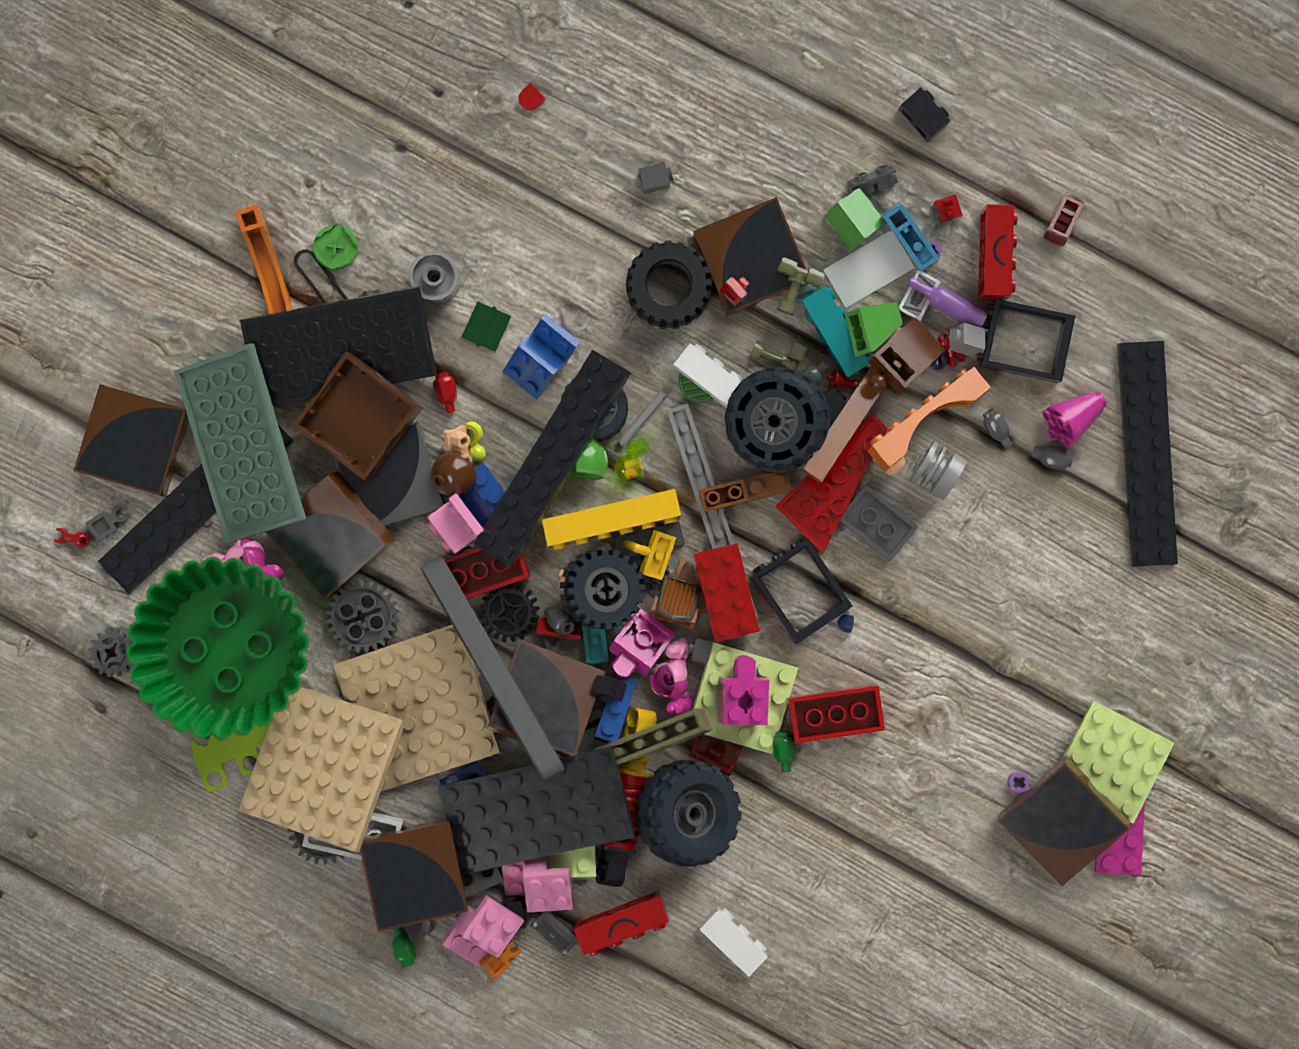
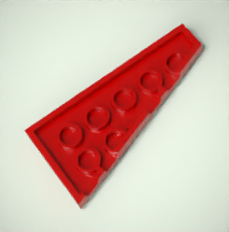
(818, 506)

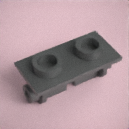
(881, 176)

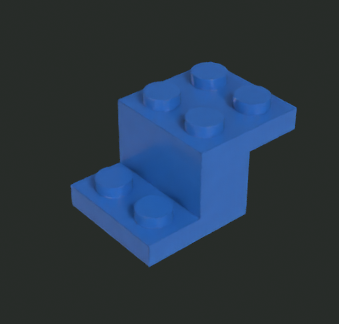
(541, 356)

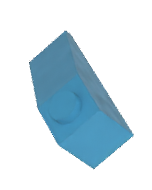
(910, 235)

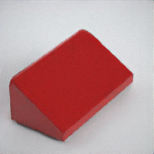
(544, 629)

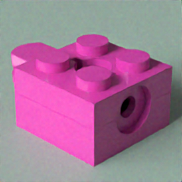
(639, 646)
(744, 696)

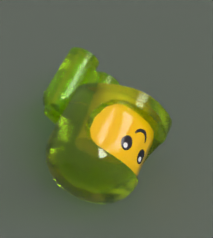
(630, 465)

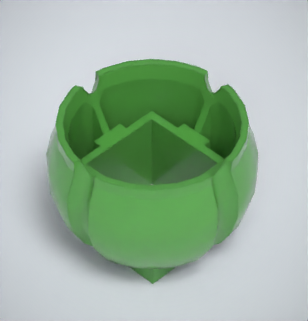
(592, 463)

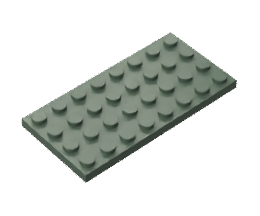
(240, 443)

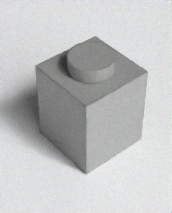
(967, 339)

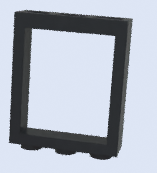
(1062, 347)
(821, 621)

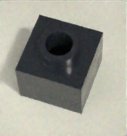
(608, 688)

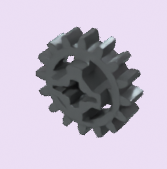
(103, 647)

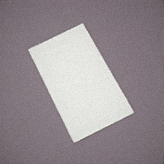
(868, 268)

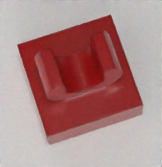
(948, 208)
(734, 290)

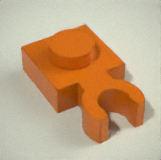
(496, 966)

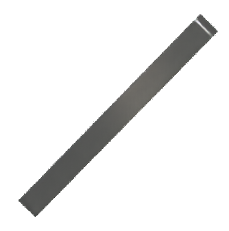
(492, 669)

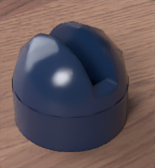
(935, 365)
(846, 623)

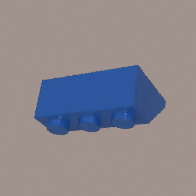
(484, 496)

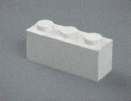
(707, 373)
(734, 940)

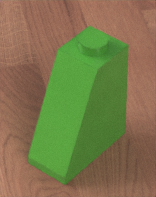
(872, 326)

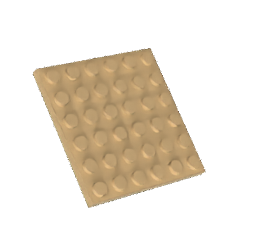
(437, 694)
(322, 768)

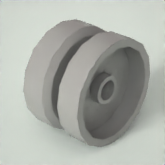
(434, 264)

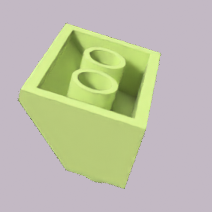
(579, 861)

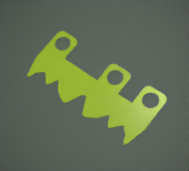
(209, 758)

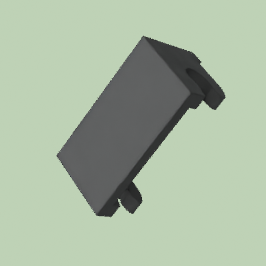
(555, 931)

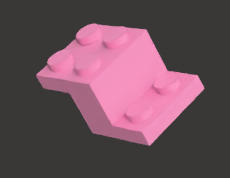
(455, 525)
(542, 887)
(482, 931)

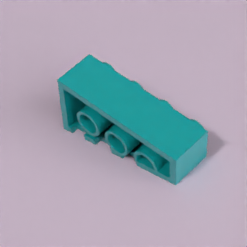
(831, 328)

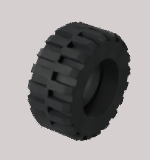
(679, 256)

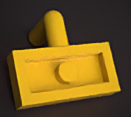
(656, 554)

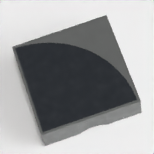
(401, 484)

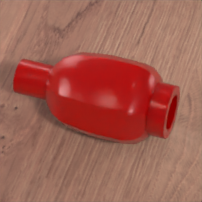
(445, 390)

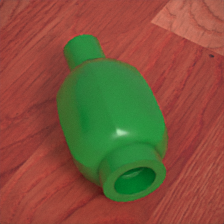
(784, 749)
(403, 948)

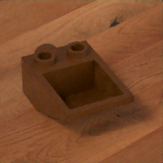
(904, 357)

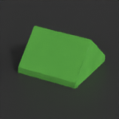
(855, 219)

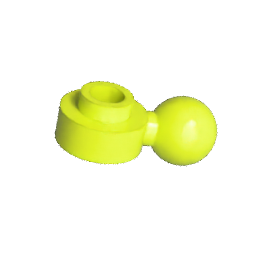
(476, 451)

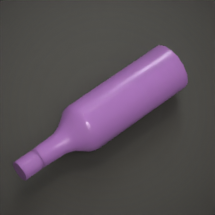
(951, 303)

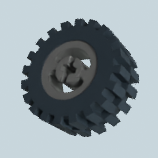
(580, 593)

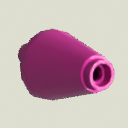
(1073, 417)

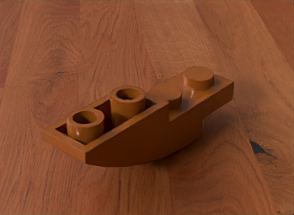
(744, 490)

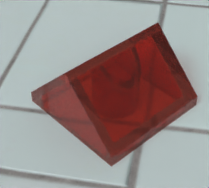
(716, 752)

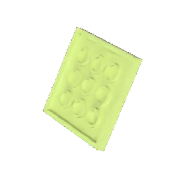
(781, 681)
(1118, 757)

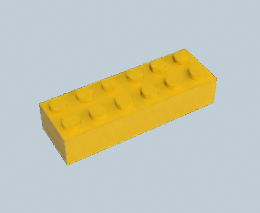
(611, 518)

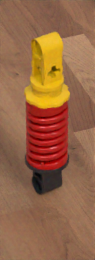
(615, 854)

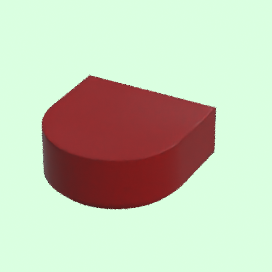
(530, 98)

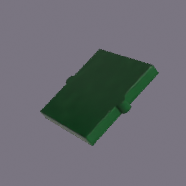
(486, 326)

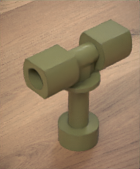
(798, 277)
(788, 361)

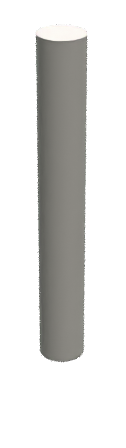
(642, 418)

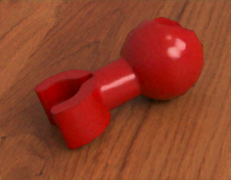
(945, 342)
(78, 539)

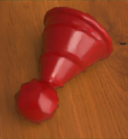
(839, 380)

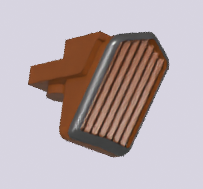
(677, 602)

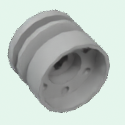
(938, 470)

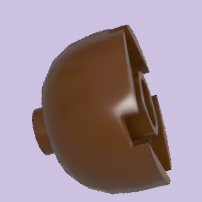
(453, 474)

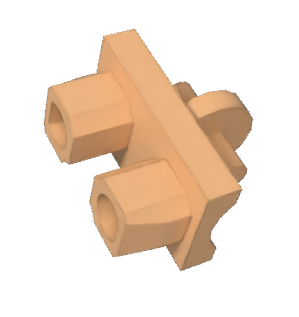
(457, 440)

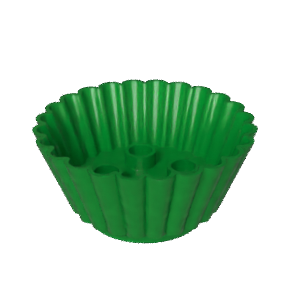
(217, 648)

